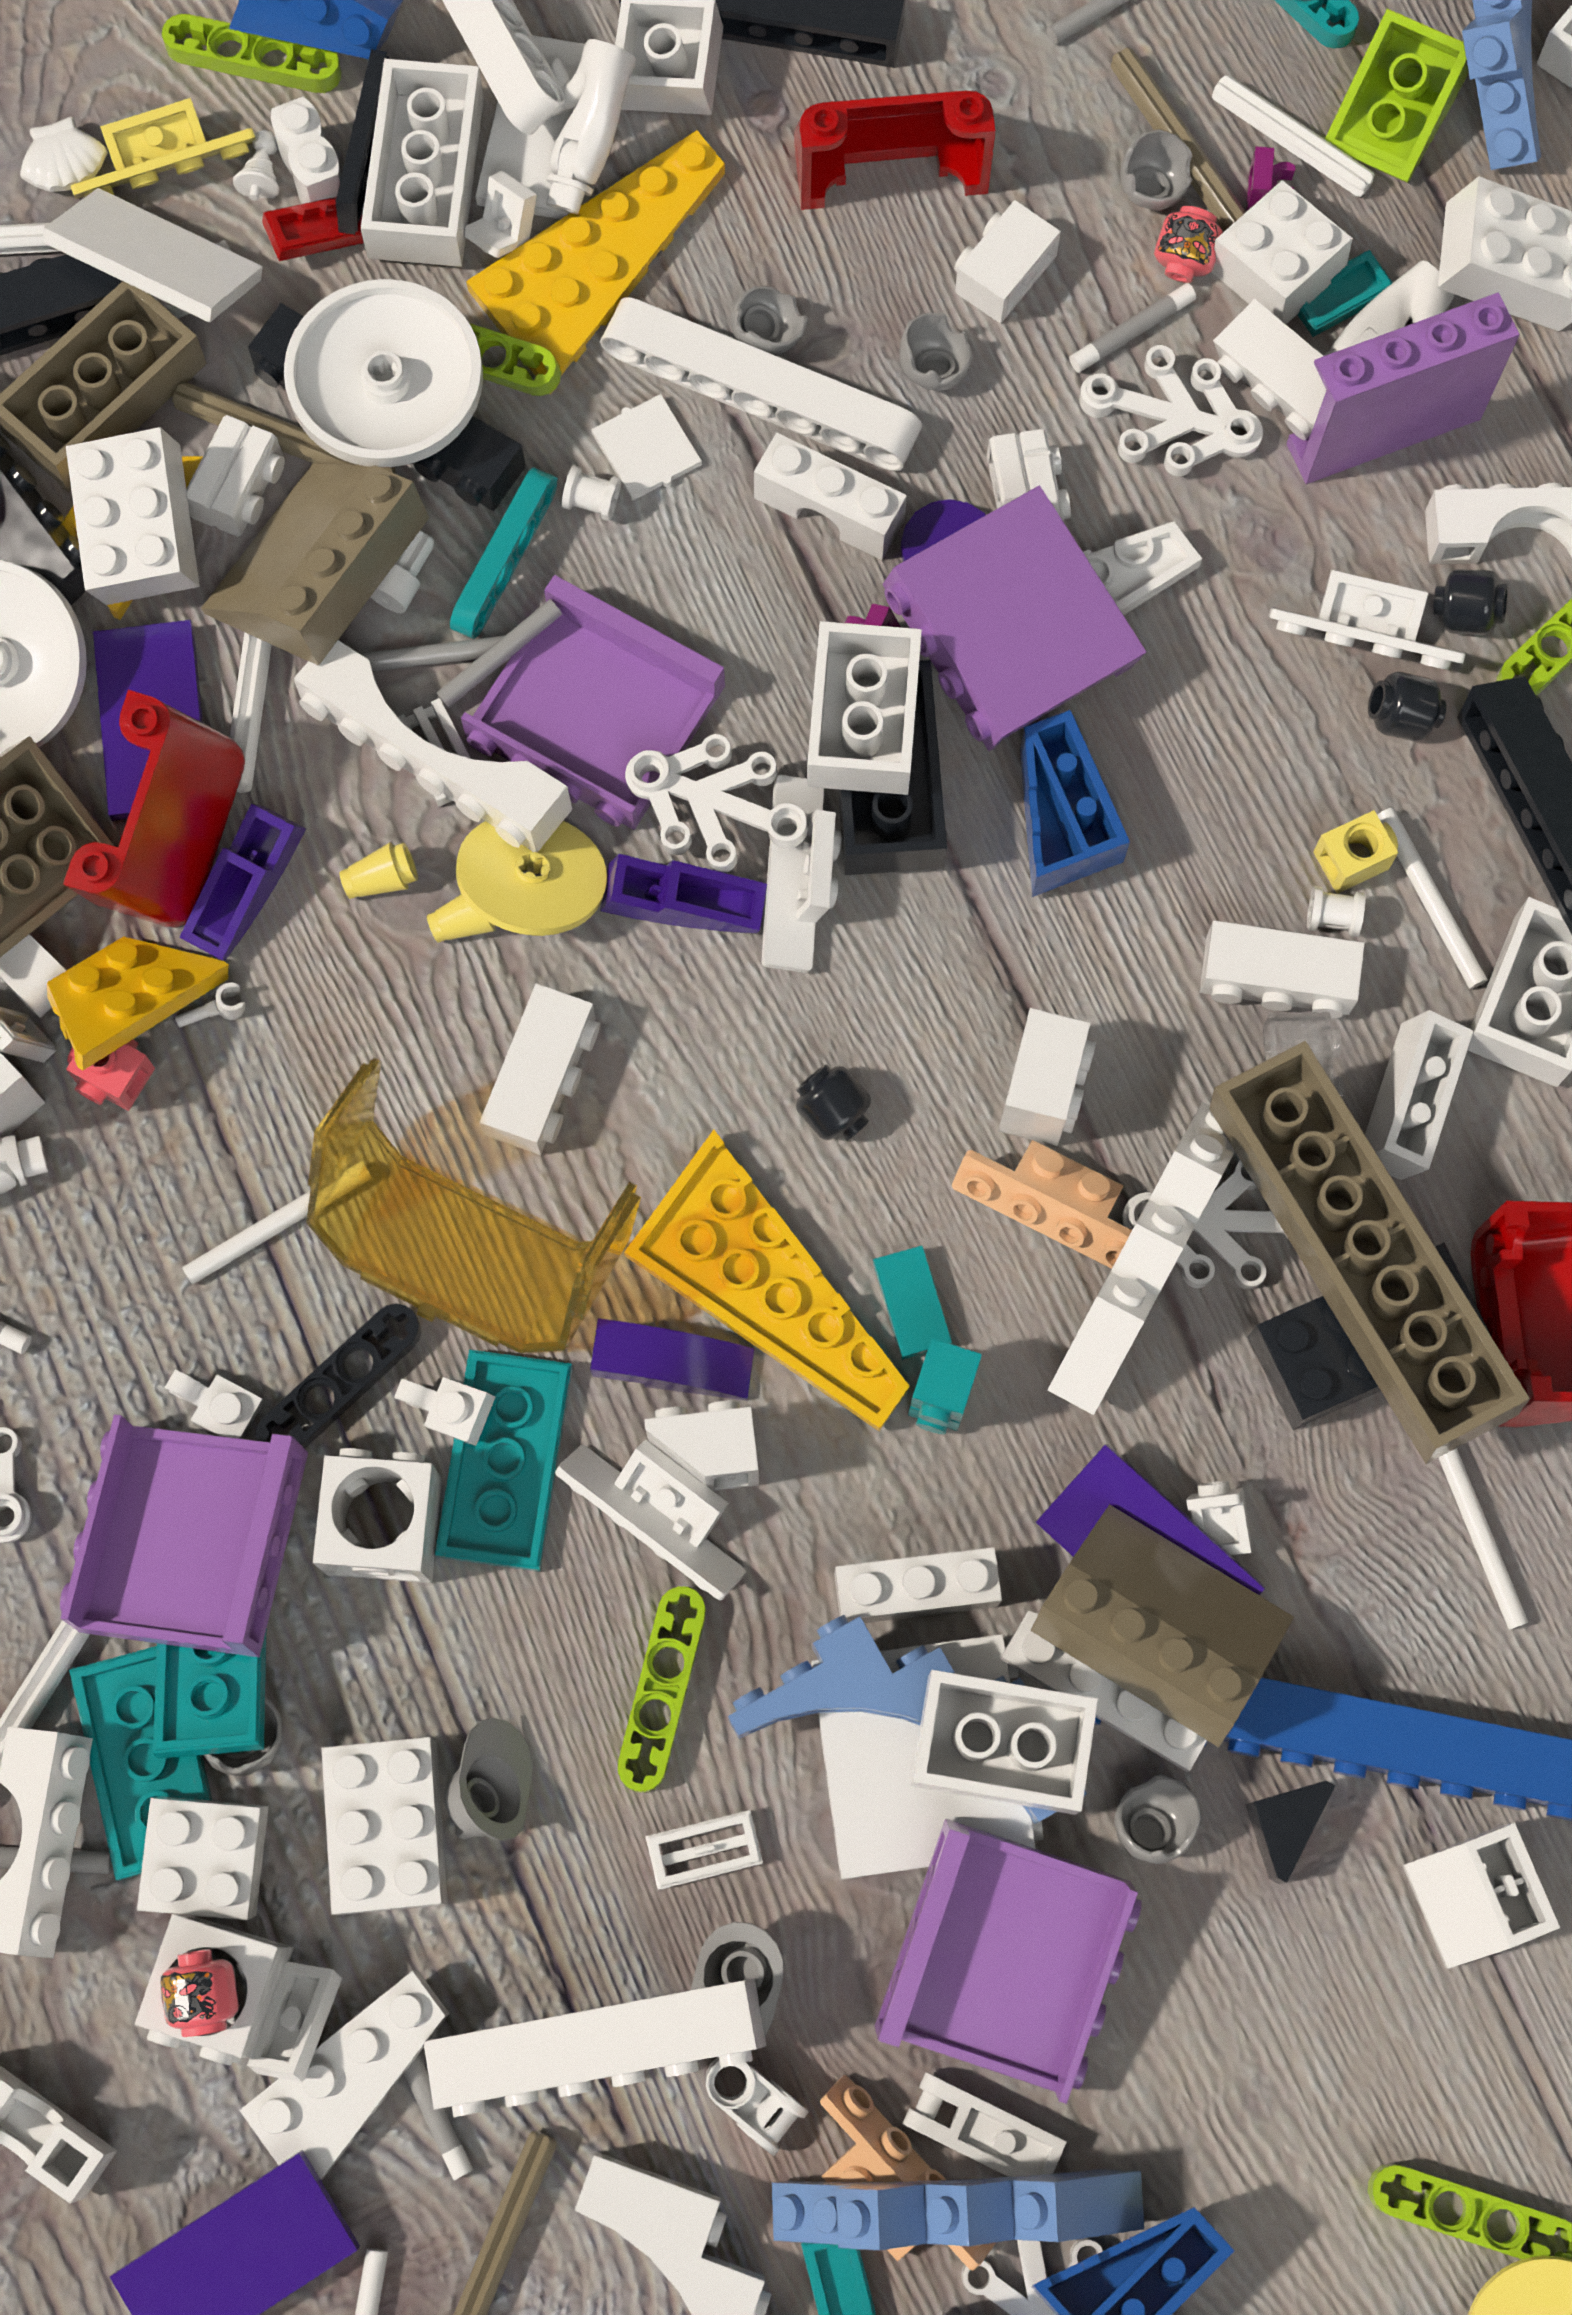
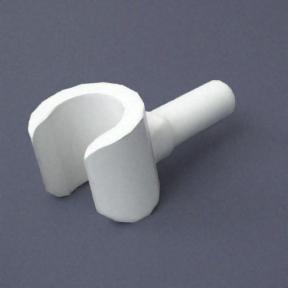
(214, 1007)

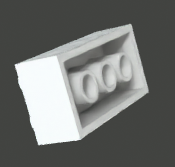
(422, 162)

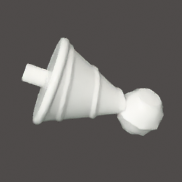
(257, 176)

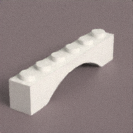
(511, 796)

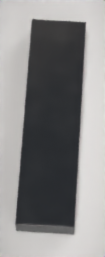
(356, 167)

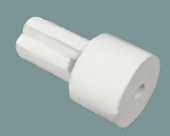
(401, 582)

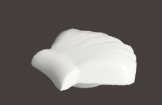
(61, 156)

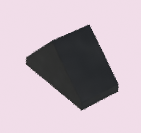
(1285, 1825)

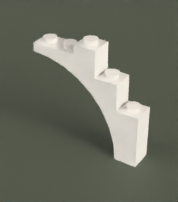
(1144, 1263)
(672, 2228)

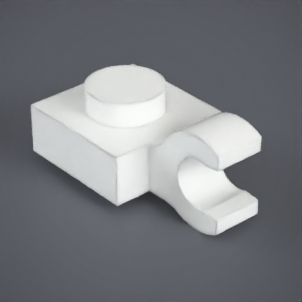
(222, 1407)
(452, 1409)

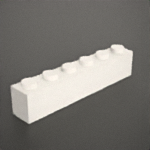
(594, 2045)

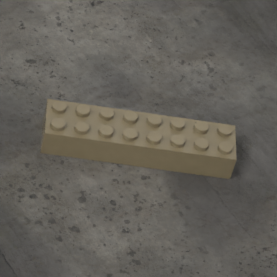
(1367, 1252)

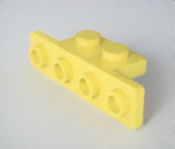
(157, 143)

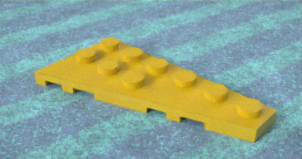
(581, 267)
(749, 1271)

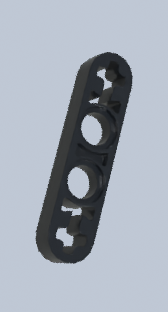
(332, 1375)

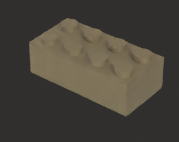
(99, 379)

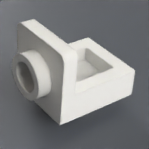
(505, 217)
(1222, 1515)

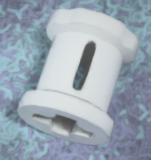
(591, 493)
(1336, 911)

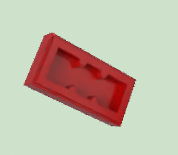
(307, 229)

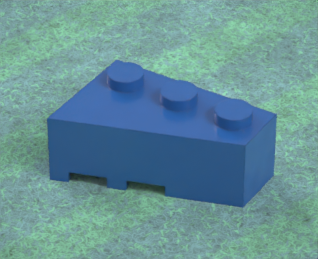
(330, 25)
(1066, 806)
(1142, 2274)

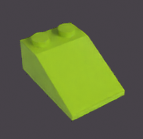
(1399, 96)

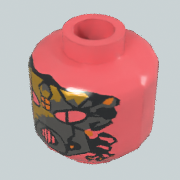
(1188, 243)
(199, 1994)

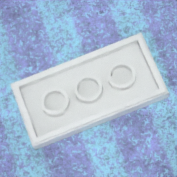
(524, 155)
(152, 254)

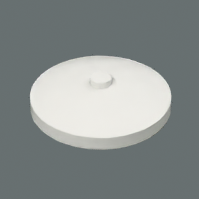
(383, 373)
(39, 657)

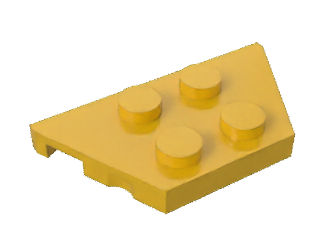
(127, 993)

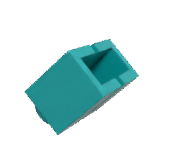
(943, 1386)

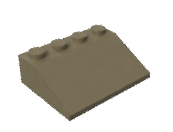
(320, 557)
(38, 837)
(1162, 1625)

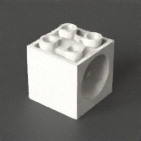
(412, 1552)
(259, 1964)

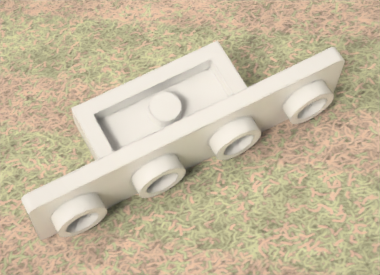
(1373, 613)
(799, 879)
(659, 1507)

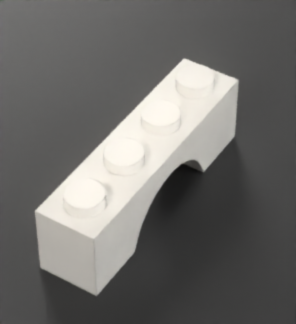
(1466, 519)
(48, 1782)

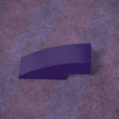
(242, 881)
(683, 895)
(671, 1360)

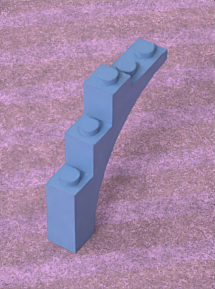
(1501, 64)
(849, 1679)
(958, 2211)

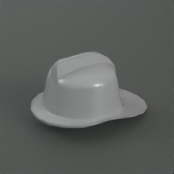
(492, 1783)
(743, 1953)

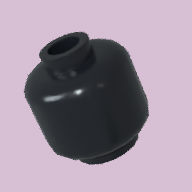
(1471, 602)
(1406, 706)
(833, 1103)

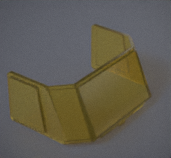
(446, 1243)

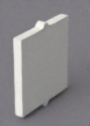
(646, 447)

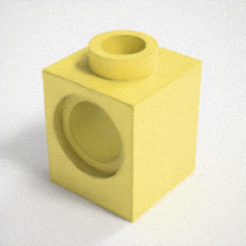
(1344, 867)

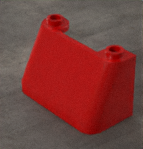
(947, 125)
(172, 820)
(1526, 1301)

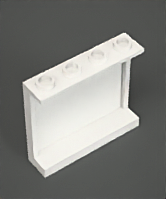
(869, 1769)

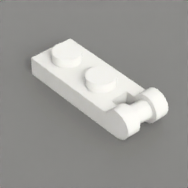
(984, 2131)

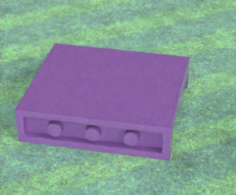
(1406, 387)
(1012, 617)
(593, 699)
(184, 1538)
(1008, 1958)

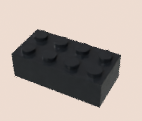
(898, 829)
(1314, 1361)

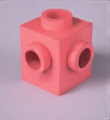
(115, 1077)

